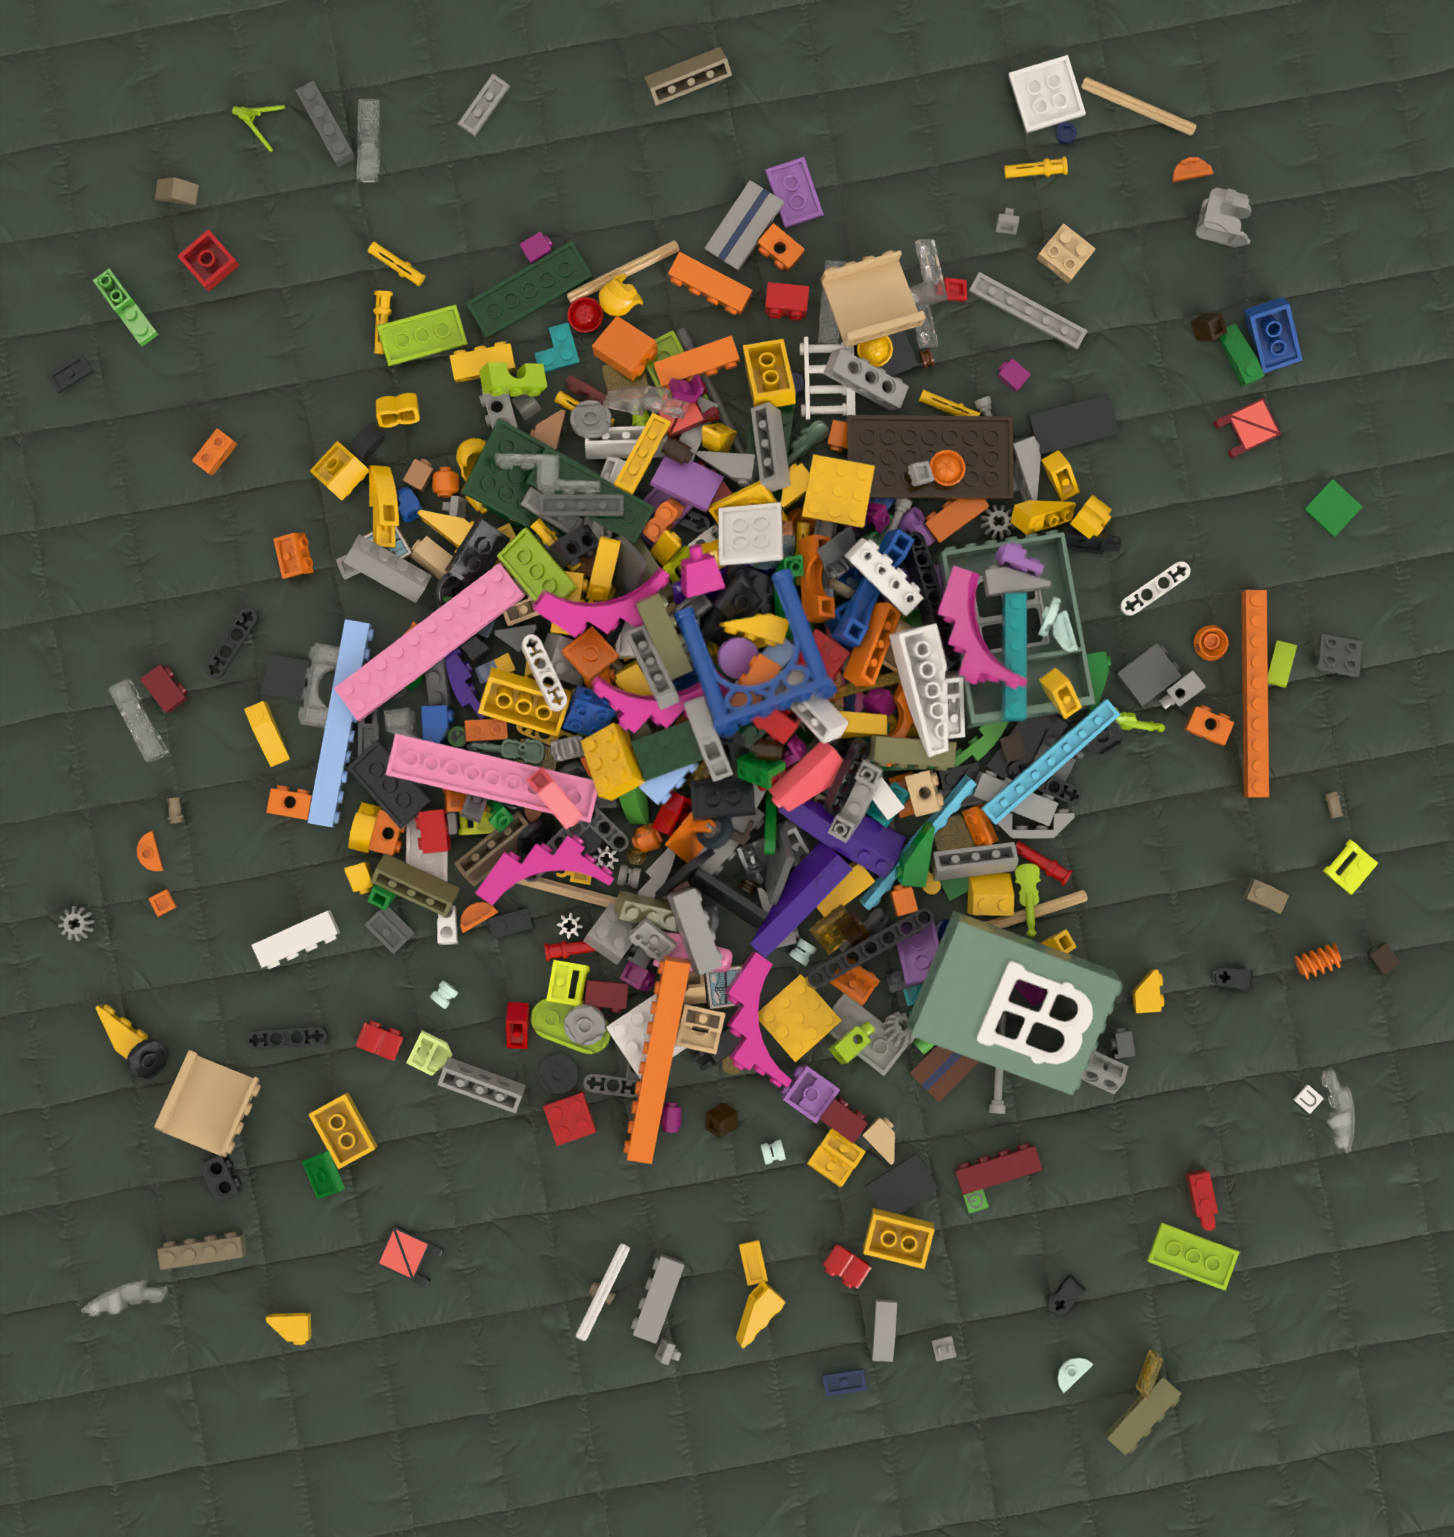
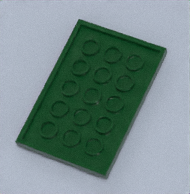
(505, 488)

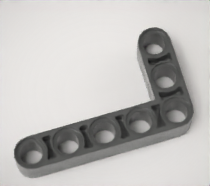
(594, 824)

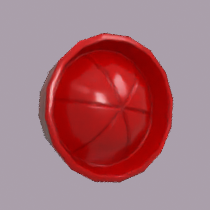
(585, 314)

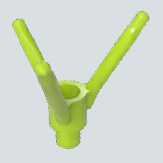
(248, 116)

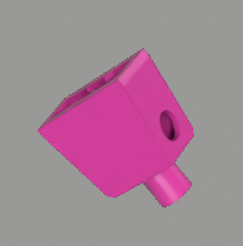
(699, 573)

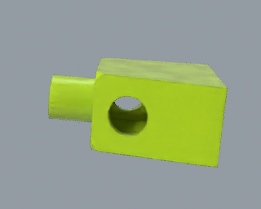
(845, 1049)

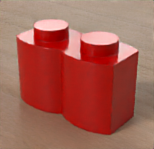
(379, 1040)
(847, 1266)

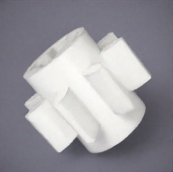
(602, 853)
(565, 929)

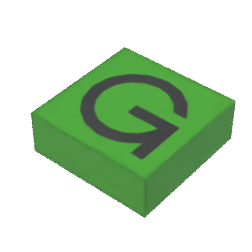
(975, 1201)

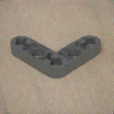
(630, 1077)

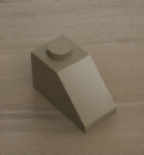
(1265, 896)

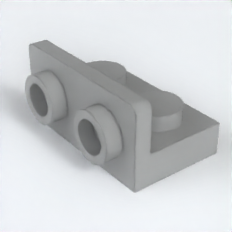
(651, 939)

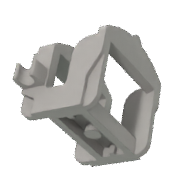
(1221, 217)

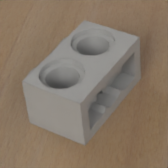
(1105, 1072)

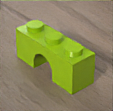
(498, 381)

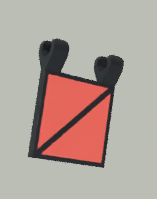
(405, 1255)

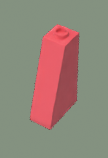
(807, 778)

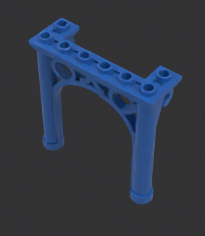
(821, 685)

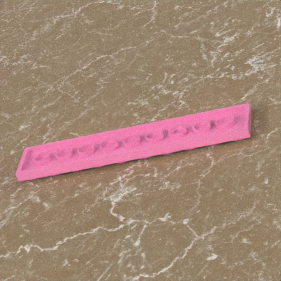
(429, 642)
(482, 775)

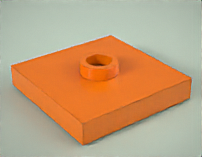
(590, 654)

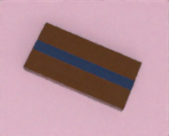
(942, 1071)

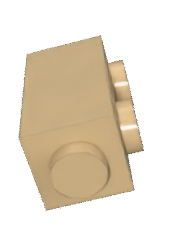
(431, 556)

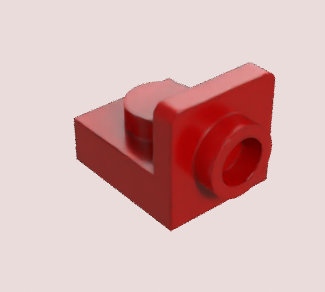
(956, 289)

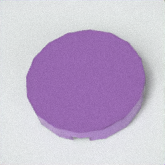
(735, 656)

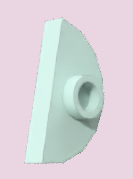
(1049, 614)
(1063, 632)
(1071, 1371)

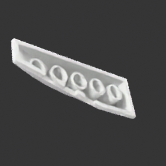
(922, 676)

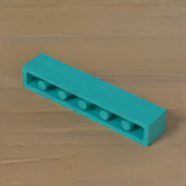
(1014, 653)

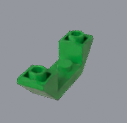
(795, 564)

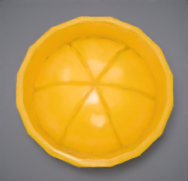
(876, 351)

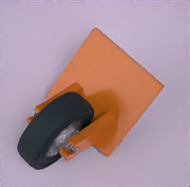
(695, 835)

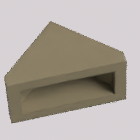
(176, 191)

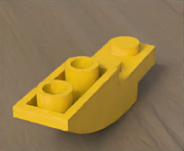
(385, 505)

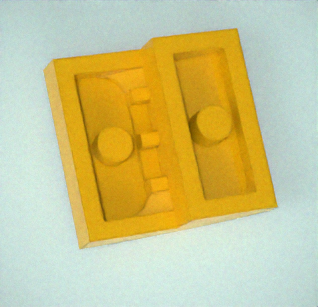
(836, 1157)

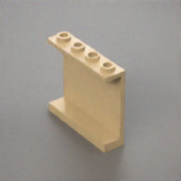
(870, 298)
(207, 1105)

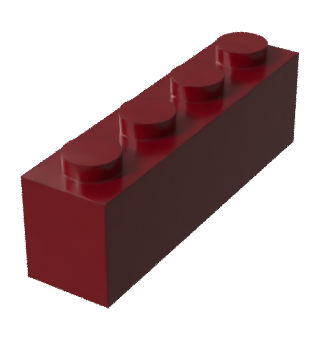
(997, 1169)

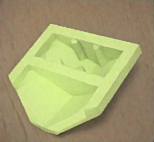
(429, 1053)

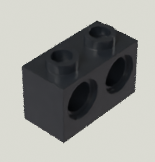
(575, 546)
(214, 1179)

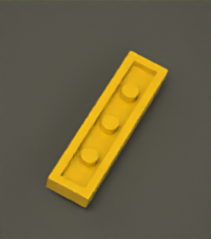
(642, 453)

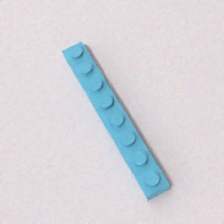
(1050, 761)
(939, 819)

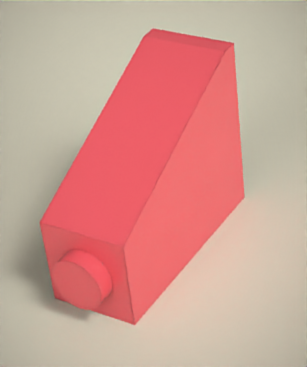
(554, 798)

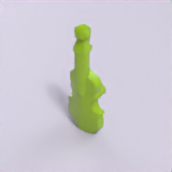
(1129, 721)
(1027, 877)

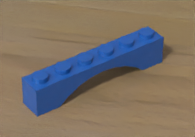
(857, 615)

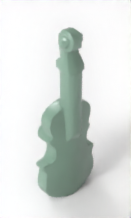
(810, 436)
(529, 751)

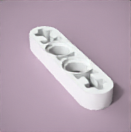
(1155, 589)
(547, 671)

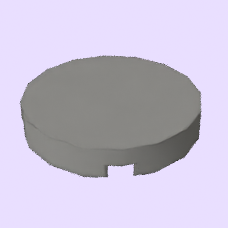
(590, 419)
(585, 1024)

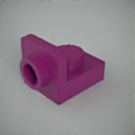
(686, 390)
(877, 515)
(795, 752)
(638, 977)
(1032, 993)

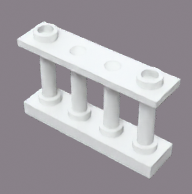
(847, 408)

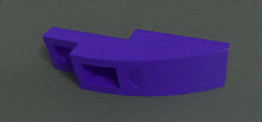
(459, 673)

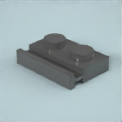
(390, 929)

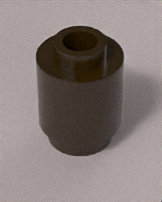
(677, 451)
(768, 750)

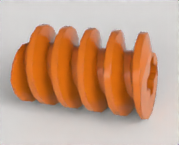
(1318, 960)

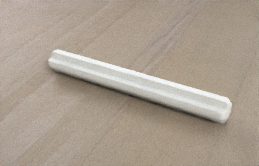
(602, 1292)

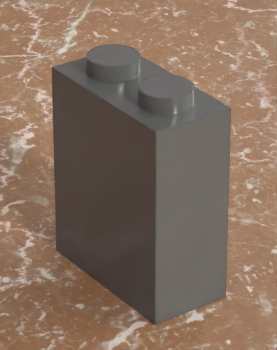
(1148, 674)

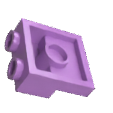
(1014, 557)
(809, 1093)

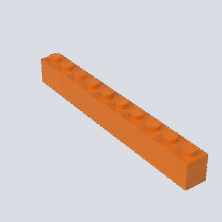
(1255, 694)
(657, 1059)

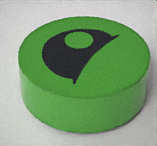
(456, 737)

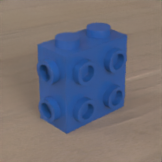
(588, 712)

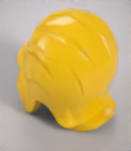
(617, 297)
(468, 454)

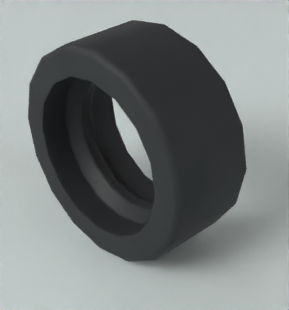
(367, 441)

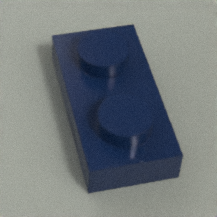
(844, 1382)

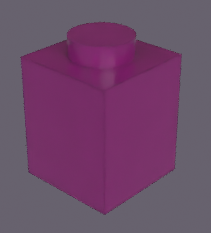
(536, 247)
(1013, 375)
(879, 702)

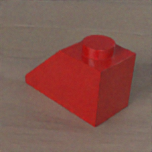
(517, 1025)

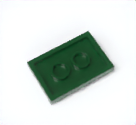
(667, 750)

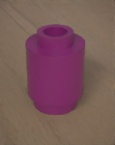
(670, 1117)

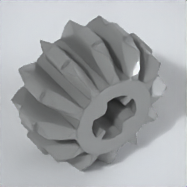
(997, 529)
(567, 748)
(79, 915)
(897, 1030)

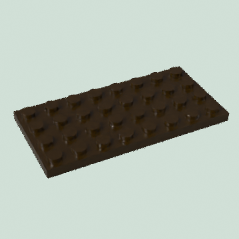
(902, 440)

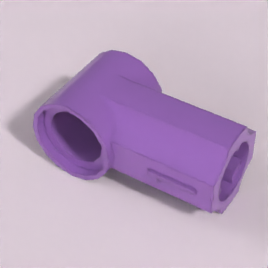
(914, 521)

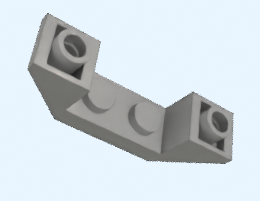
(848, 820)
(1058, 823)

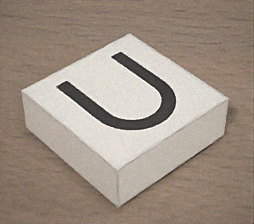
(1308, 1099)

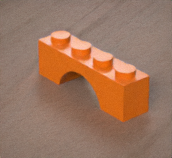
(815, 602)
(905, 718)

